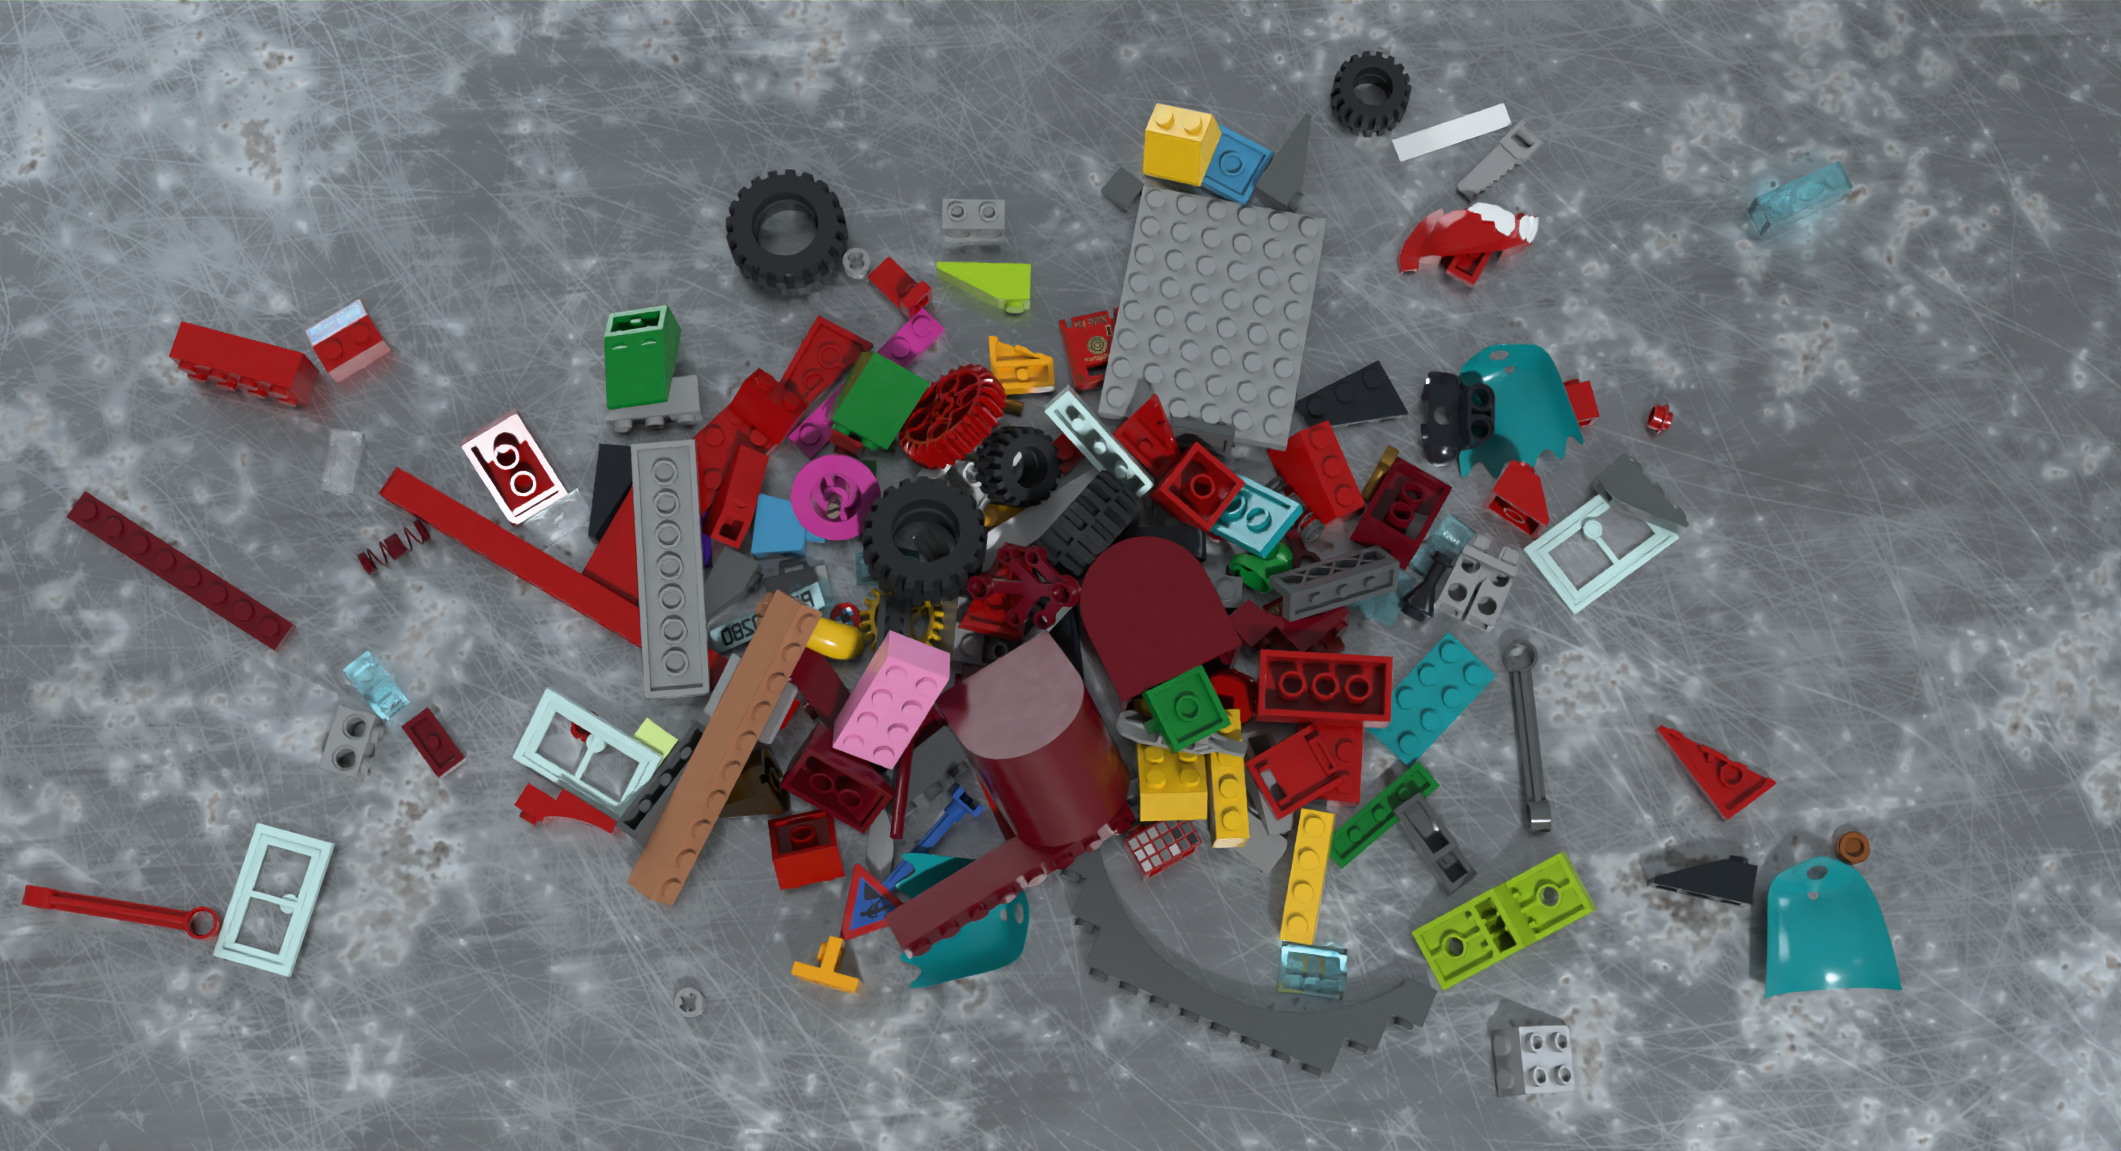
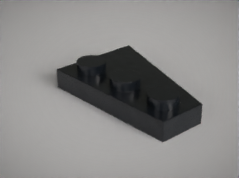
(1353, 399)

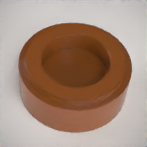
(1852, 848)

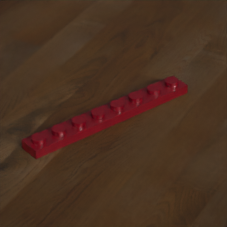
(181, 571)

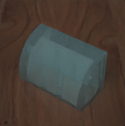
(1312, 970)

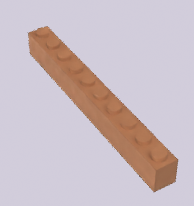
(724, 748)

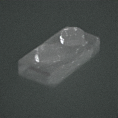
(343, 462)
(558, 519)

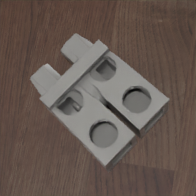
(1483, 573)

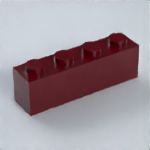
(820, 687)

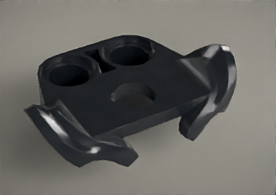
(1445, 442)

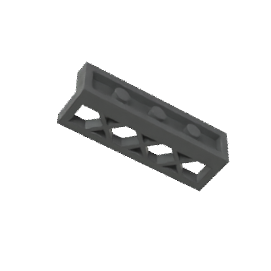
(1338, 584)

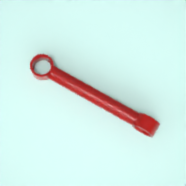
(119, 910)

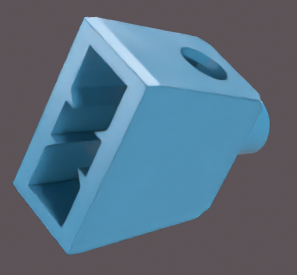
(778, 531)

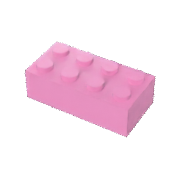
(891, 700)

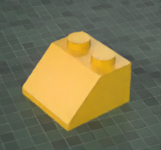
(1179, 144)

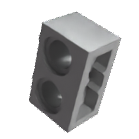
(973, 220)
(342, 742)

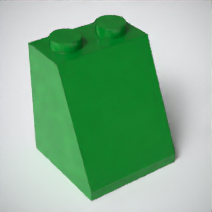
(876, 400)

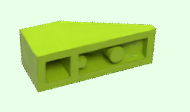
(998, 284)

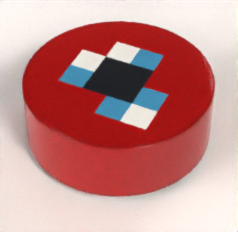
(847, 614)

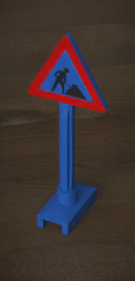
(870, 899)

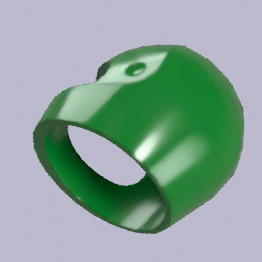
(1276, 562)

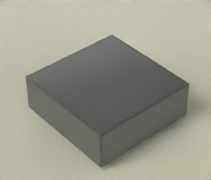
(1123, 188)

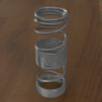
(1315, 526)

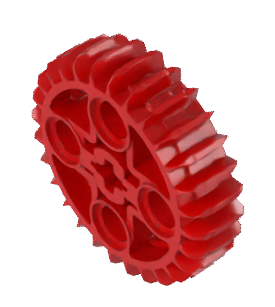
(953, 417)

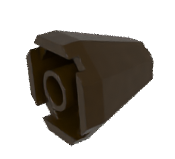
(757, 789)

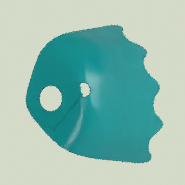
(1529, 407)
(979, 944)

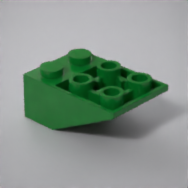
(640, 356)

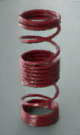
(394, 548)

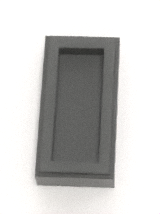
(1212, 437)

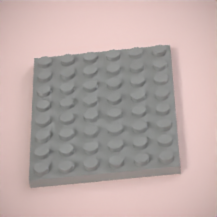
(1214, 314)

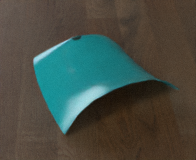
(1826, 940)

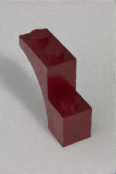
(1259, 627)

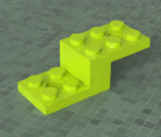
(1503, 920)

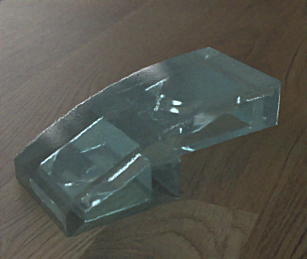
(1447, 539)
(376, 686)

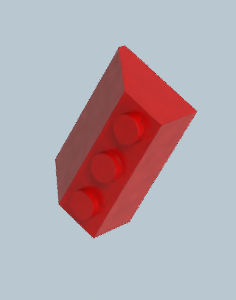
(1319, 476)

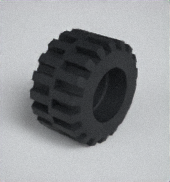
(1374, 71)
(1039, 466)

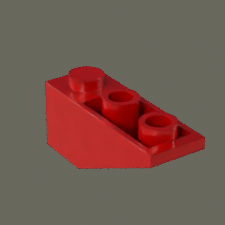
(737, 497)

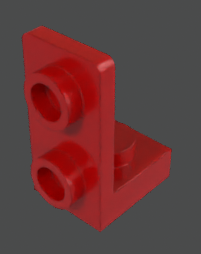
(900, 287)

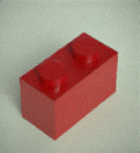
(768, 406)

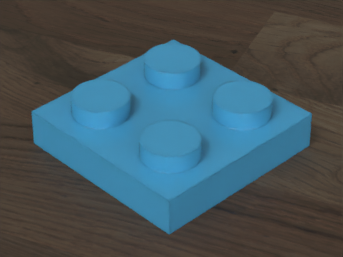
(1236, 166)

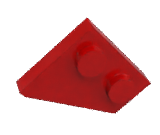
(1150, 437)

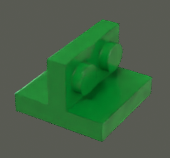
(1185, 710)

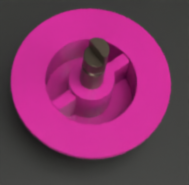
(834, 496)

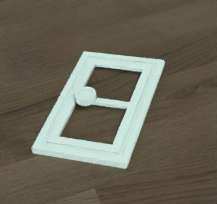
(601, 734)
(299, 907)

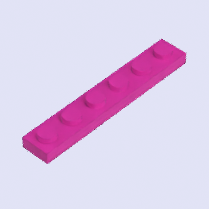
(901, 348)

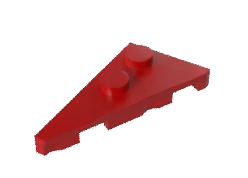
(1723, 782)

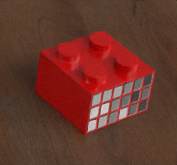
(1160, 846)

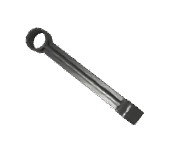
(1537, 807)

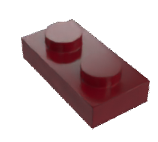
(434, 743)

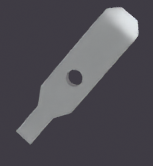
(1131, 726)

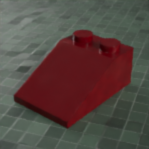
(1393, 507)
(836, 781)

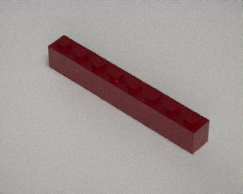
(986, 884)

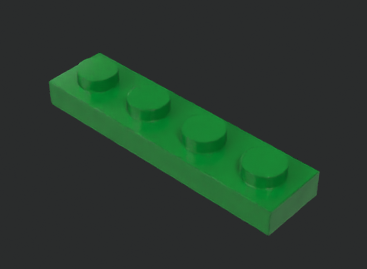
(1378, 815)

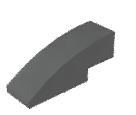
(1434, 844)

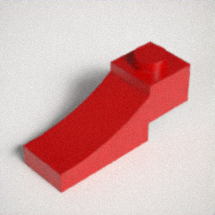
(541, 807)

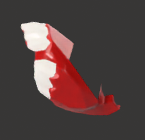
(1466, 231)

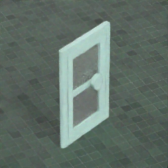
(1594, 551)

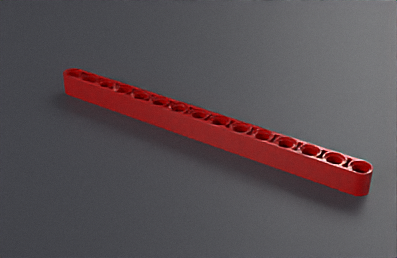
(528, 562)

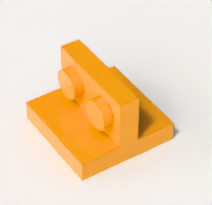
(828, 975)

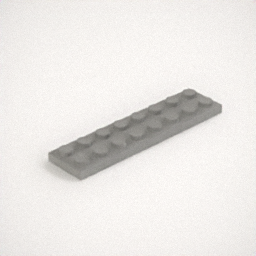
(670, 569)

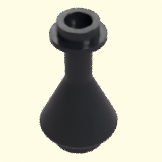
(1421, 599)

